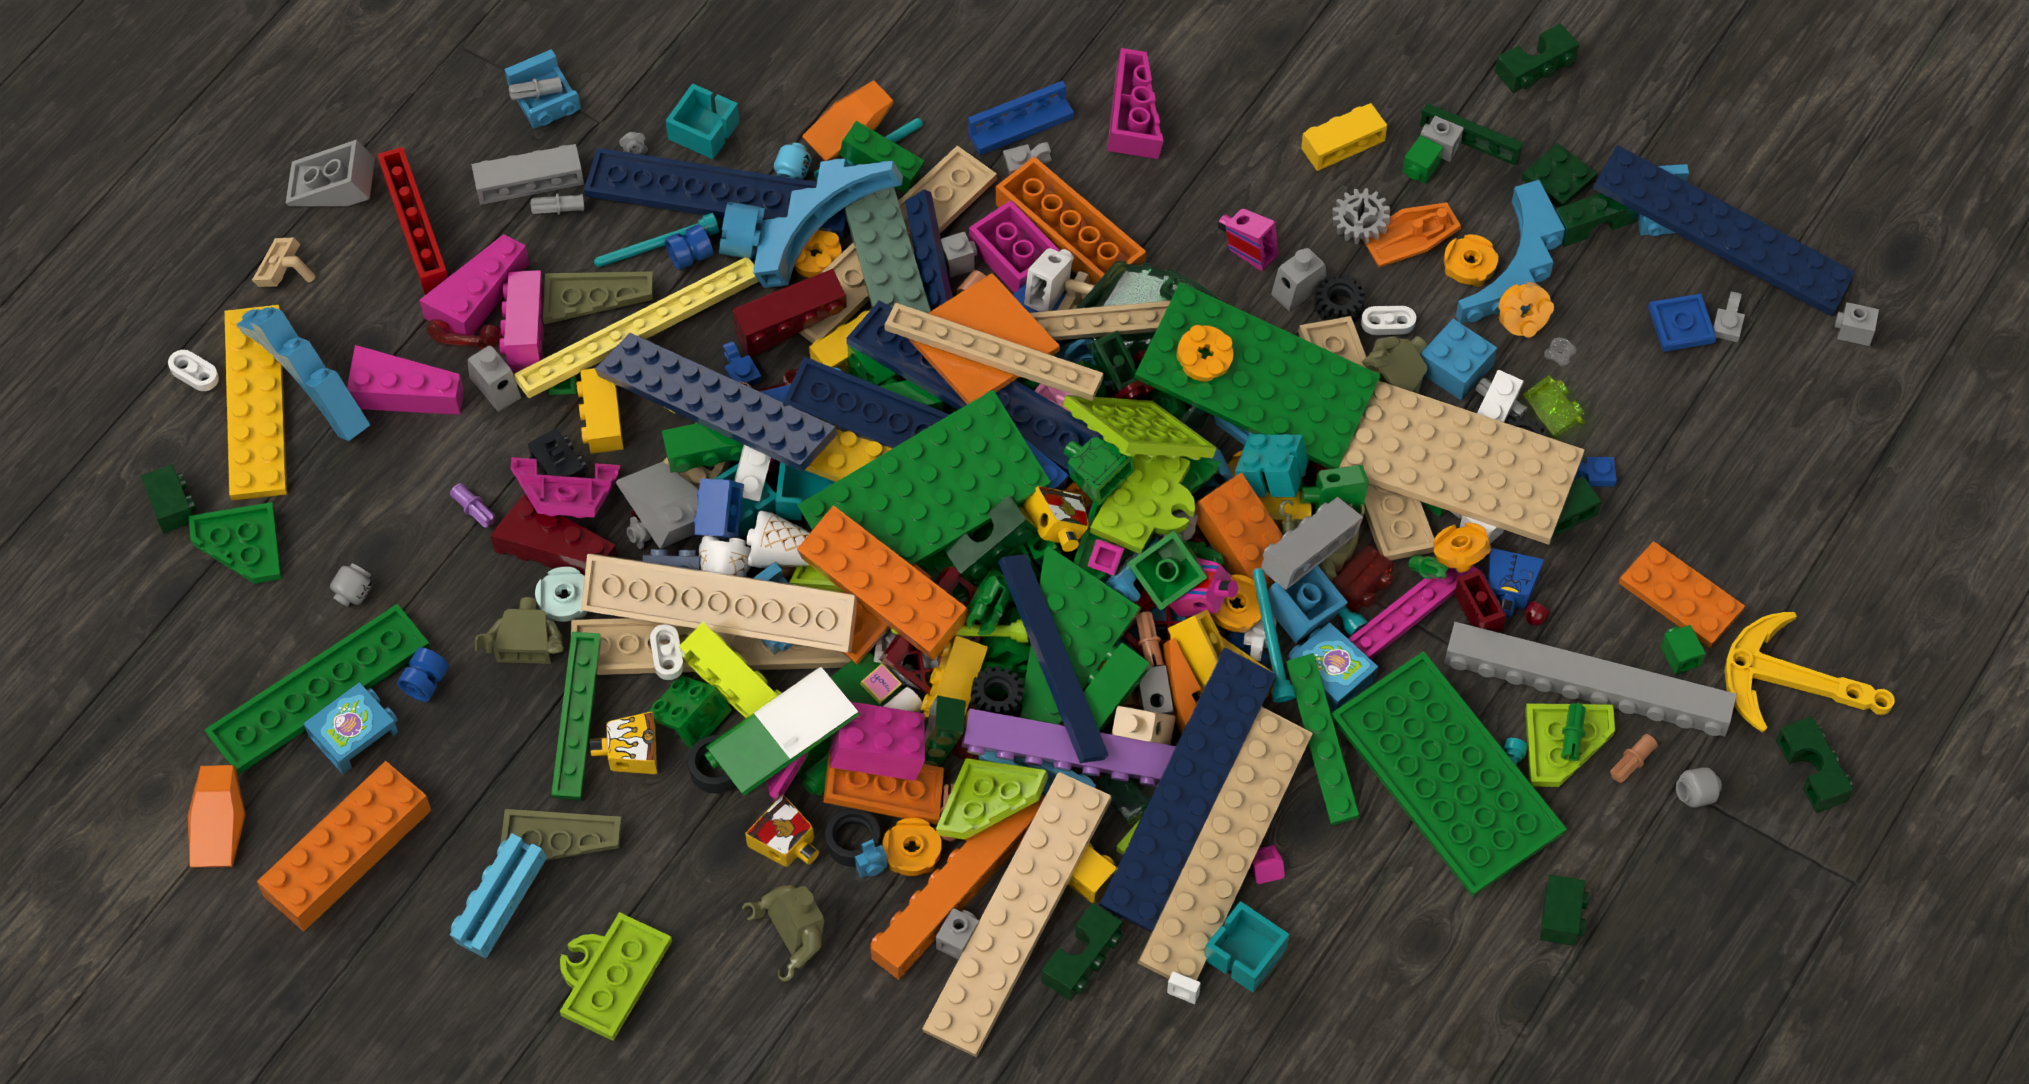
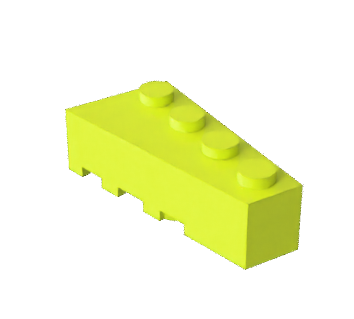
(726, 670)

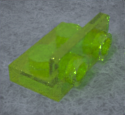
(1553, 407)

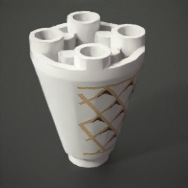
(775, 541)
(724, 556)

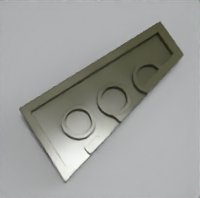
(588, 293)
(563, 833)

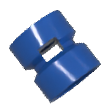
(688, 247)
(421, 676)

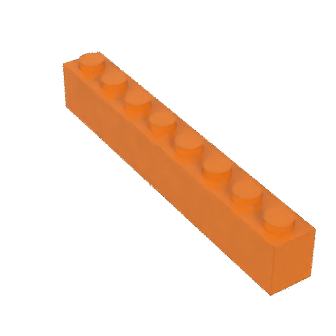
(947, 889)

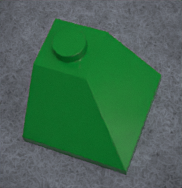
(1168, 569)

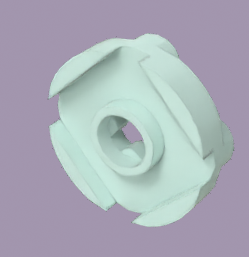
(552, 585)

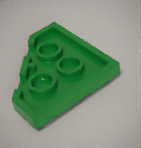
(240, 540)

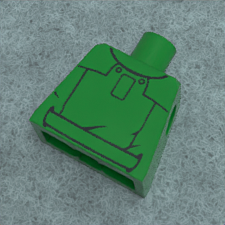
(1098, 467)

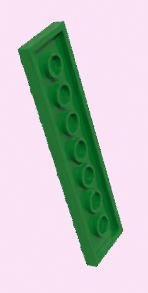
(283, 708)

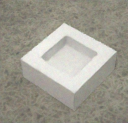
(1183, 987)

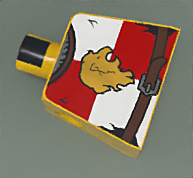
(1058, 516)
(783, 834)

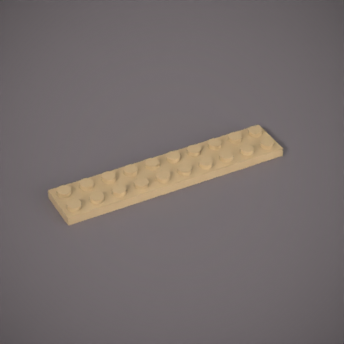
(954, 187)
(1394, 519)
(720, 601)
(628, 648)
(1225, 846)
(1017, 914)

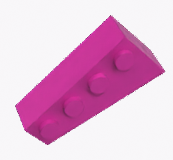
(1134, 116)
(475, 288)
(523, 321)
(402, 385)

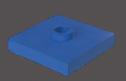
(1682, 322)

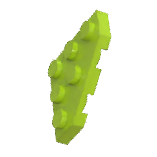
(1546, 740)
(987, 795)

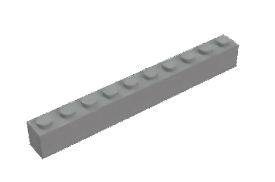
(1590, 679)

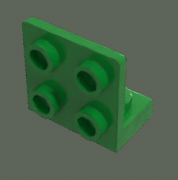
(691, 709)

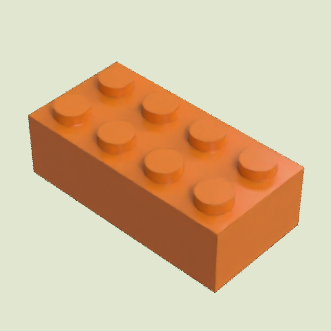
(1237, 526)

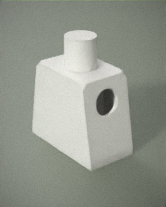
(1049, 268)

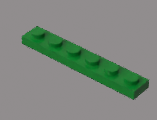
(576, 716)
(1324, 740)

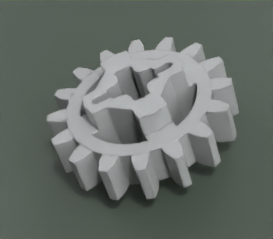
(1373, 221)

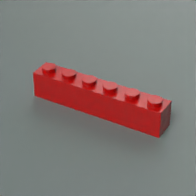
(413, 218)

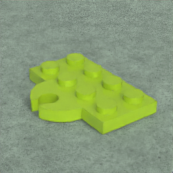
(1146, 503)
(611, 974)

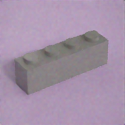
(527, 174)
(1311, 542)

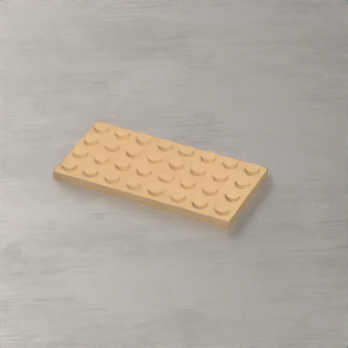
(1463, 462)

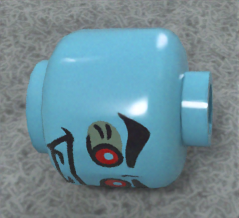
(792, 161)

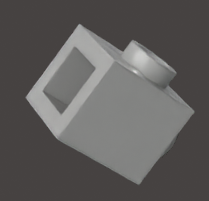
(1445, 134)
(958, 254)
(1856, 323)
(956, 932)

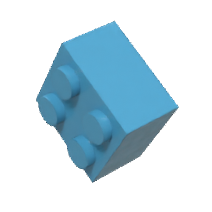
(1458, 359)
(1305, 604)

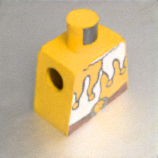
(629, 744)

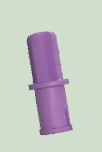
(473, 505)

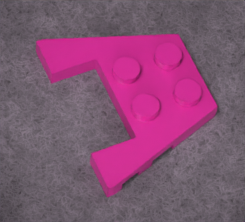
(565, 494)

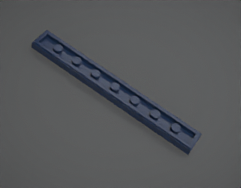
(1053, 659)

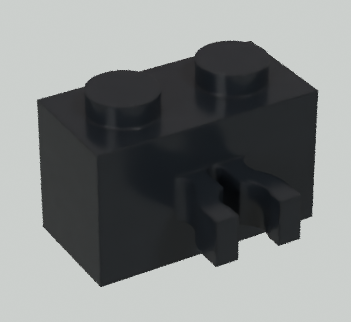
(556, 455)

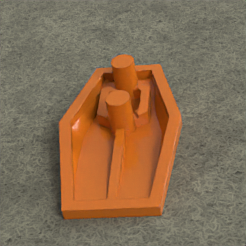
(865, 105)
(1413, 233)
(215, 817)

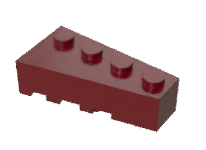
(787, 312)
(547, 538)

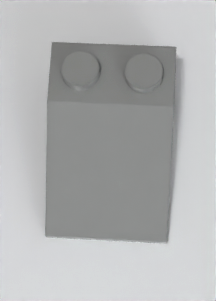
(332, 177)
(662, 502)

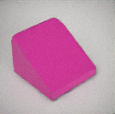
(1106, 557)
(1267, 865)

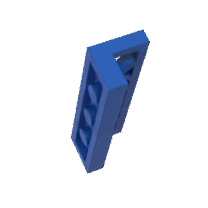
(1019, 121)

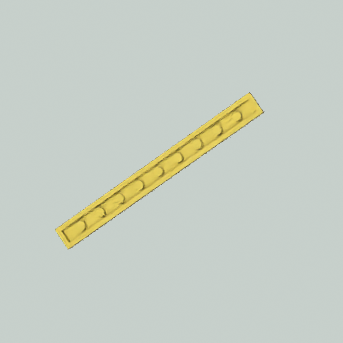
(642, 323)

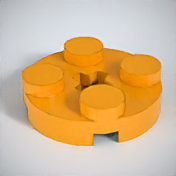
(825, 242)
(1470, 273)
(1537, 315)
(1205, 337)
(1472, 542)
(1242, 618)
(916, 862)

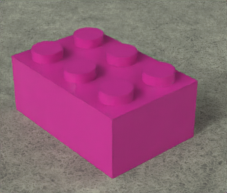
(1009, 243)
(881, 742)

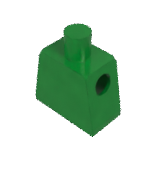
(1345, 482)

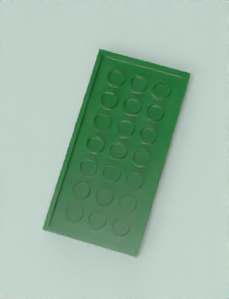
(1273, 381)
(937, 482)
(1448, 774)

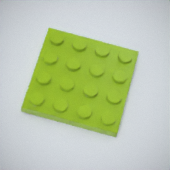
(1139, 427)

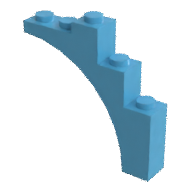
(810, 208)
(1539, 232)
(324, 386)

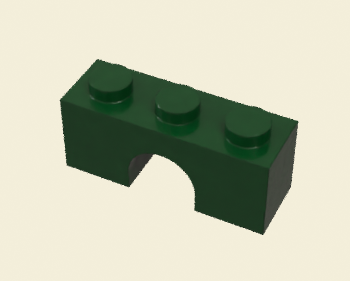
(1521, 69)
(1587, 213)
(1010, 529)
(943, 728)
(1808, 743)
(1070, 973)

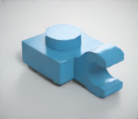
(872, 860)

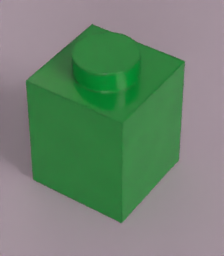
(1422, 159)
(1682, 649)

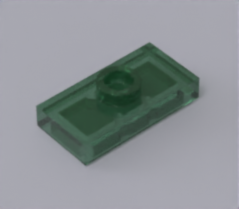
(1125, 798)

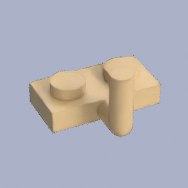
(277, 260)
(1076, 291)

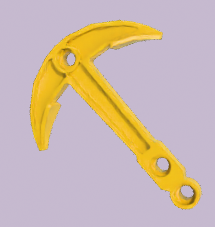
(1787, 674)

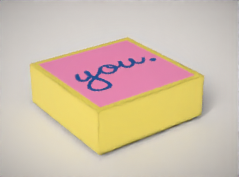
(880, 683)

